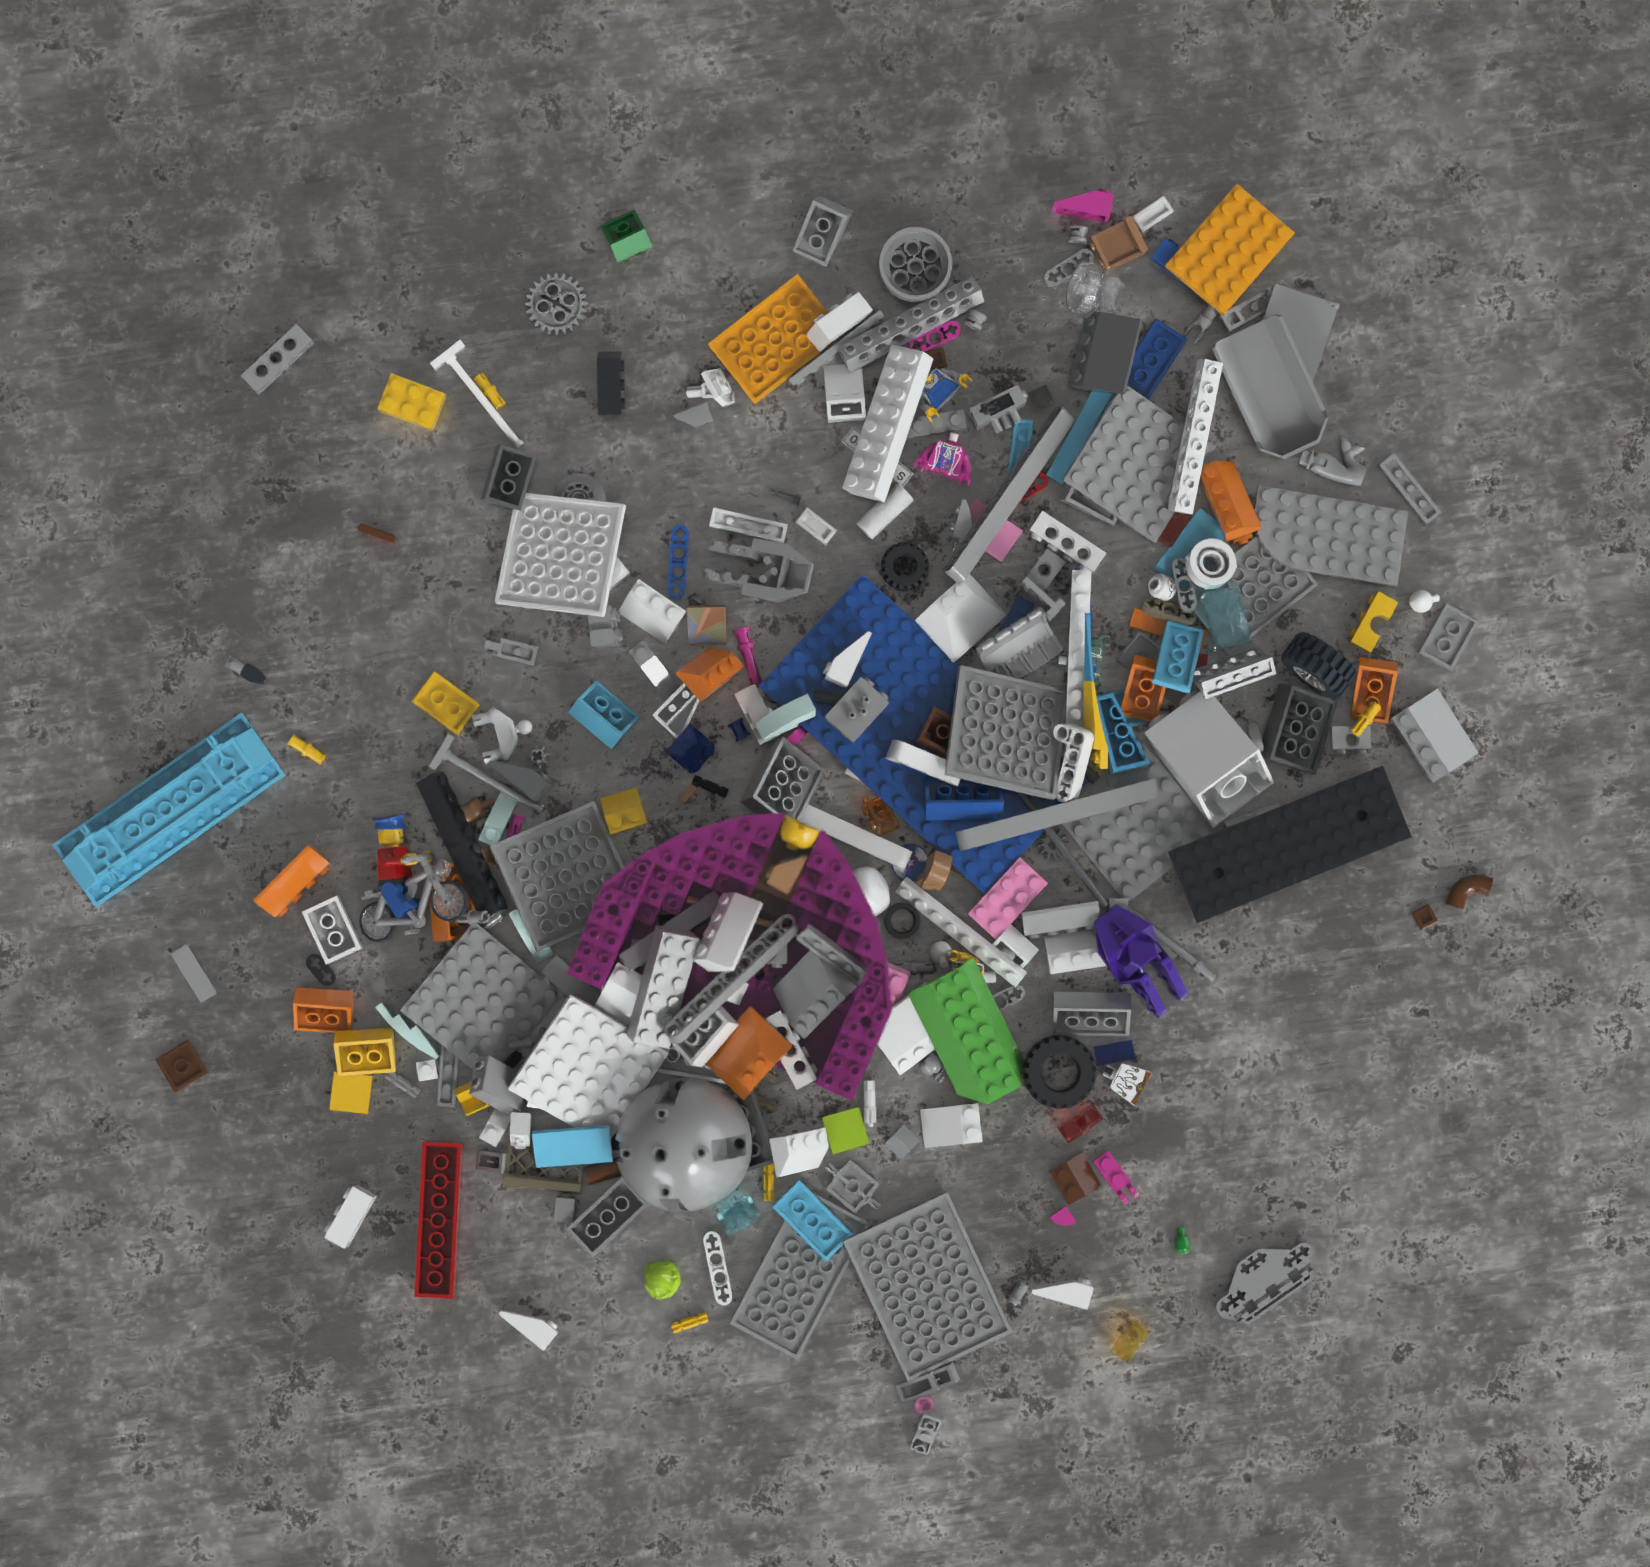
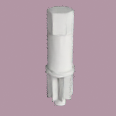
(869, 1103)

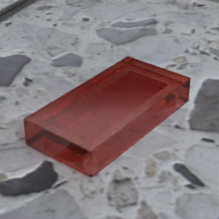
(1174, 528)

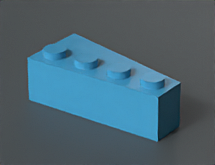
(1123, 748)

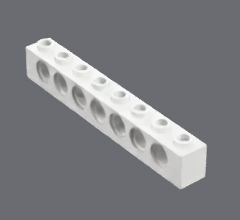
(1195, 436)

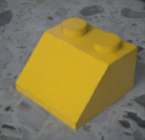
(623, 811)

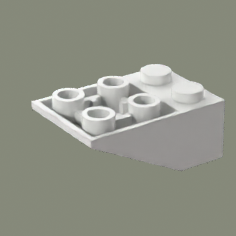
(844, 394)

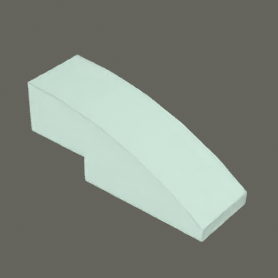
(785, 717)

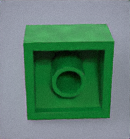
(626, 235)

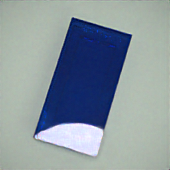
(1114, 1052)

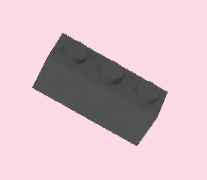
(508, 477)

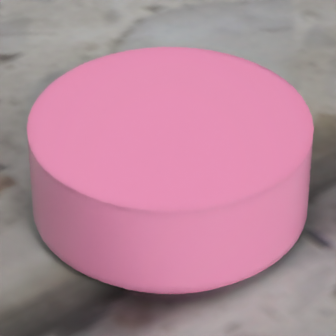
(923, 1402)

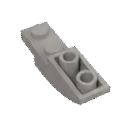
(963, 524)

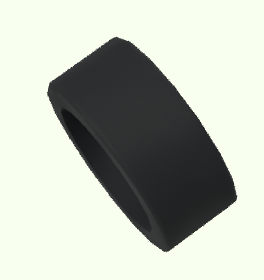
(916, 916)

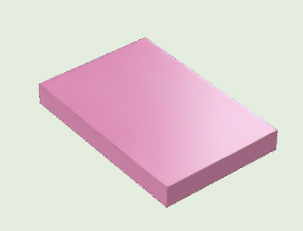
(1005, 537)

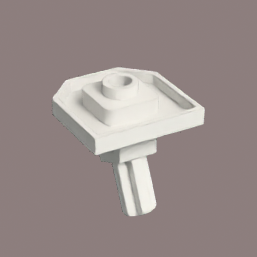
(715, 387)

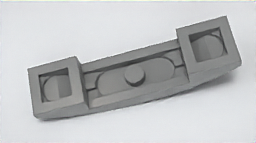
(1249, 309)

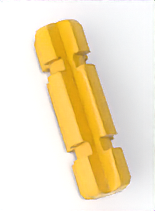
(768, 1183)
(689, 1322)

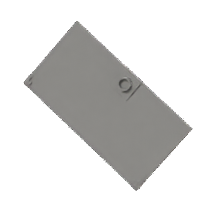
(1307, 320)

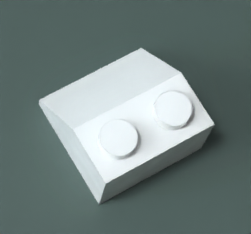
(1015, 946)

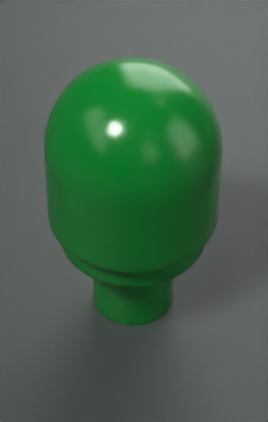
(1182, 1242)

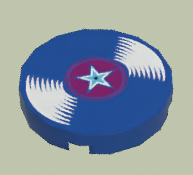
(915, 865)

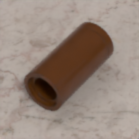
(602, 1171)

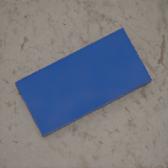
(1154, 357)

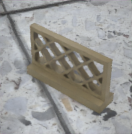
(539, 1182)

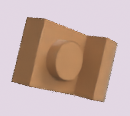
(935, 872)

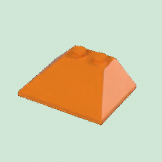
(748, 1053)

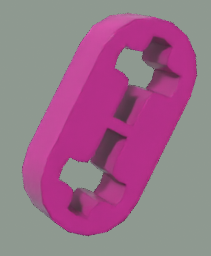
(797, 735)

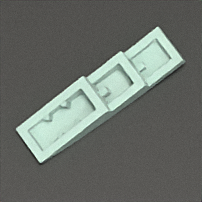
(414, 1035)

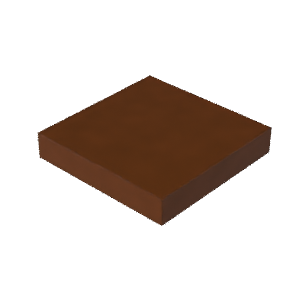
(181, 1066)

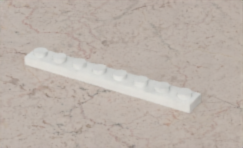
(961, 932)

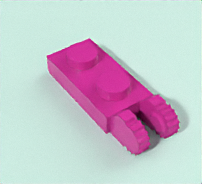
(1114, 1175)

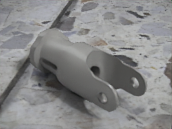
(1203, 320)

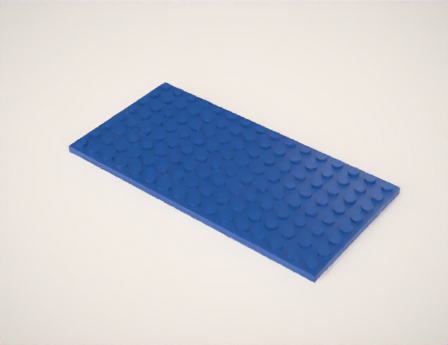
(915, 678)

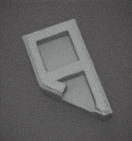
(695, 416)

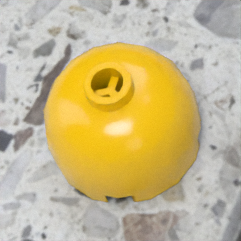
(798, 834)

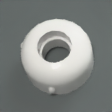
(1220, 554)

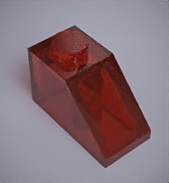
(1080, 1123)

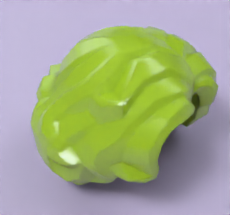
(661, 1279)

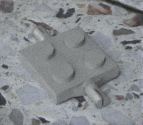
(852, 1186)

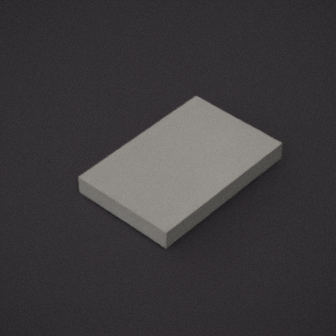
(1448, 636)

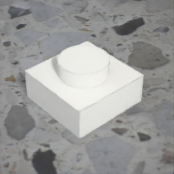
(427, 1070)

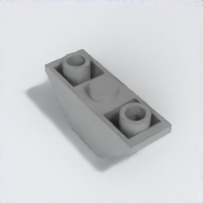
(926, 1431)

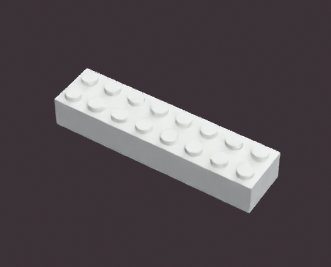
(887, 423)

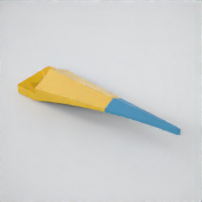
(1091, 714)

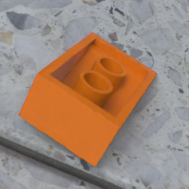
(1375, 683)
(1141, 697)

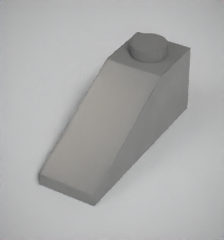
(653, 669)

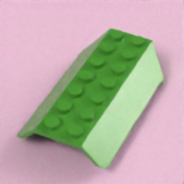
(969, 1034)

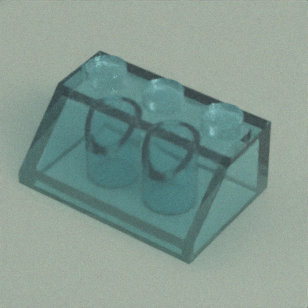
(1226, 618)

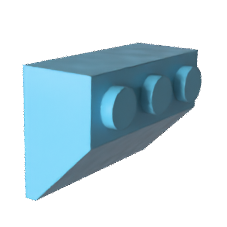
(603, 714)

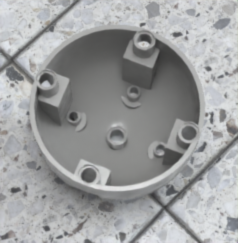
(695, 1119)

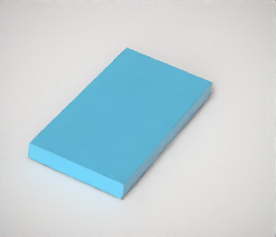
(1199, 528)
(1177, 656)
(572, 1146)
(812, 1220)

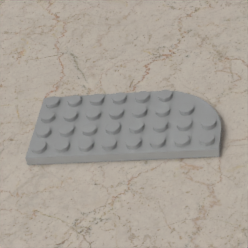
(1331, 535)

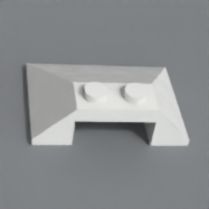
(960, 617)

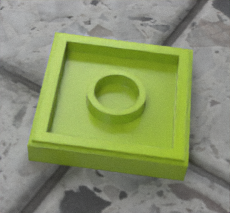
(845, 1130)

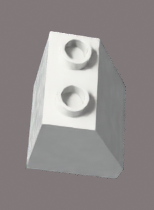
(1209, 756)

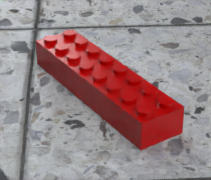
(438, 1219)

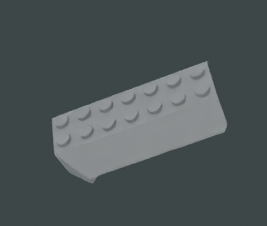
(1272, 387)

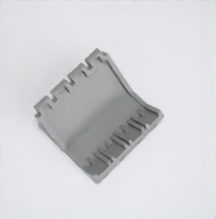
(1020, 647)

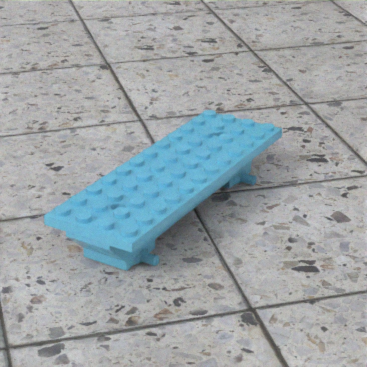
(168, 810)

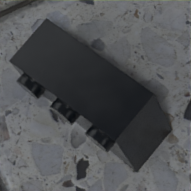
(610, 382)

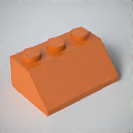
(709, 671)
(323, 1010)

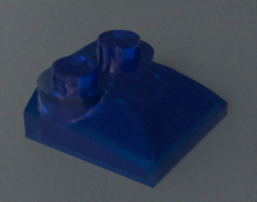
(691, 749)

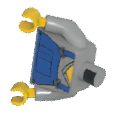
(939, 388)

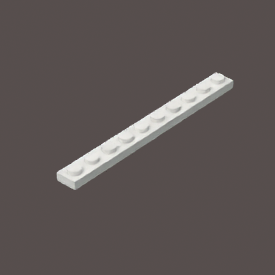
(1075, 685)

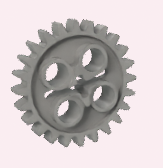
(565, 289)

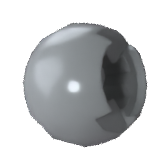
(930, 1064)

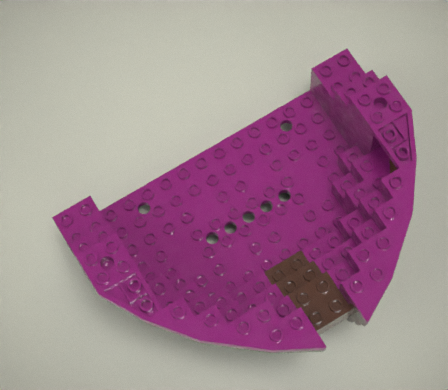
(737, 859)

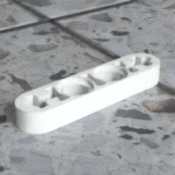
(720, 1267)

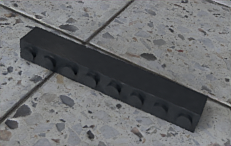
(461, 844)

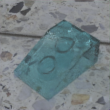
(739, 1215)

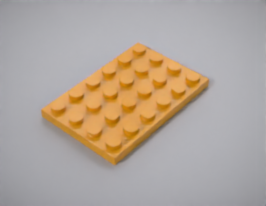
(1229, 249)
(771, 339)

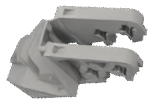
(787, 573)

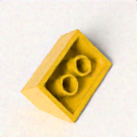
(365, 1051)

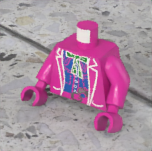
(946, 459)

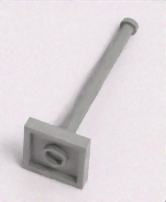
(444, 753)

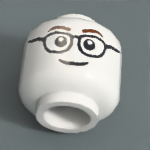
(1162, 587)

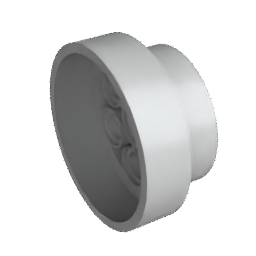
(925, 241)

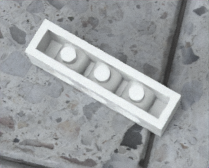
(1045, 522)
(798, 1078)

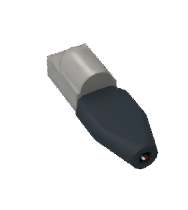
(246, 671)

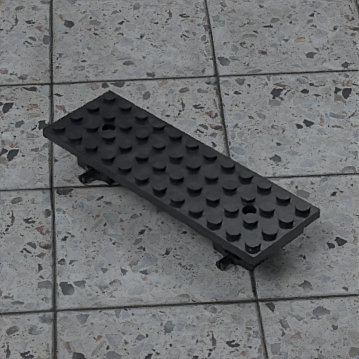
(1289, 844)

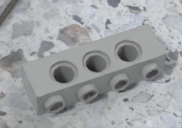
(274, 369)

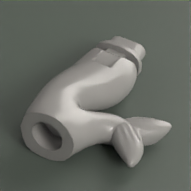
(1329, 467)

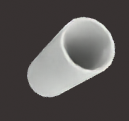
(894, 504)

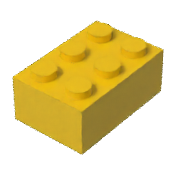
(412, 402)

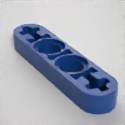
(681, 562)

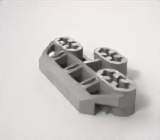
(1262, 1277)

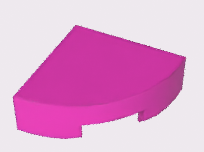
(1063, 1217)

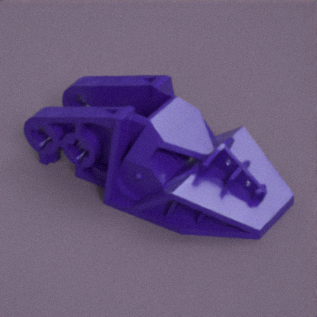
(1126, 947)

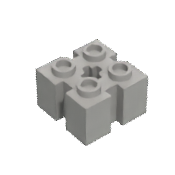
(605, 630)

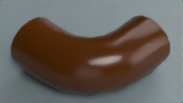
(1465, 887)

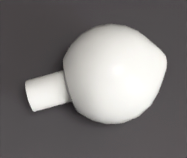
(1422, 600)
(939, 953)

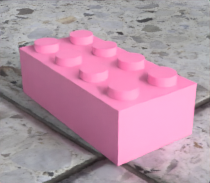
(1007, 898)

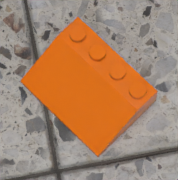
(293, 881)

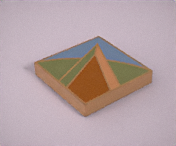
(706, 624)

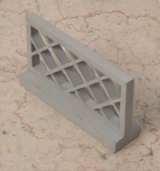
(1041, 599)
(1218, 681)

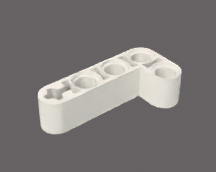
(919, 760)
(1068, 788)

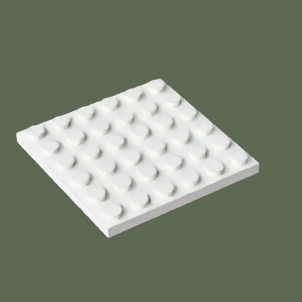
(560, 554)
(586, 1067)

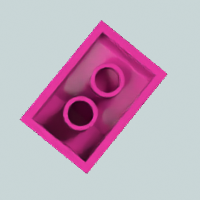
(1089, 206)

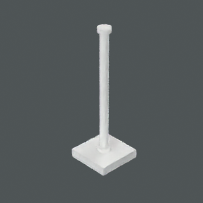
(450, 358)

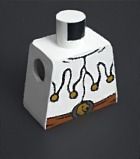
(1127, 1081)

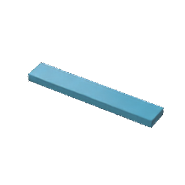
(1078, 435)

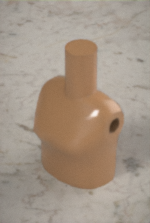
(475, 809)

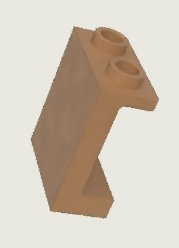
(1118, 244)

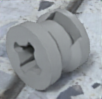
(1078, 234)
(975, 320)

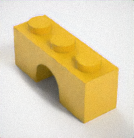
(1379, 606)

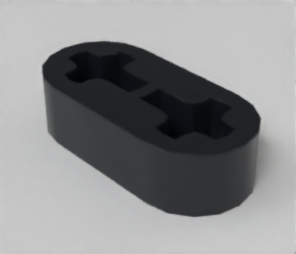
(317, 973)

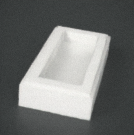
(1152, 214)
(815, 526)

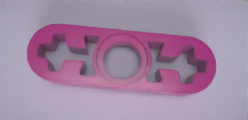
(949, 336)

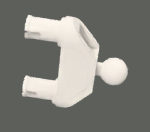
(505, 731)

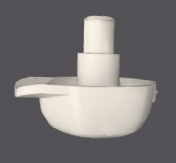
(874, 888)

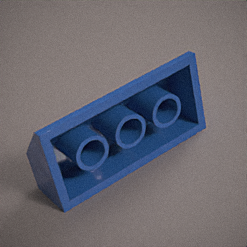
(961, 802)

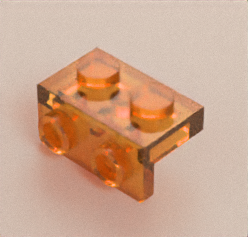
(880, 815)

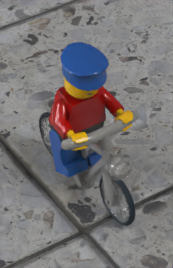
(399, 886)

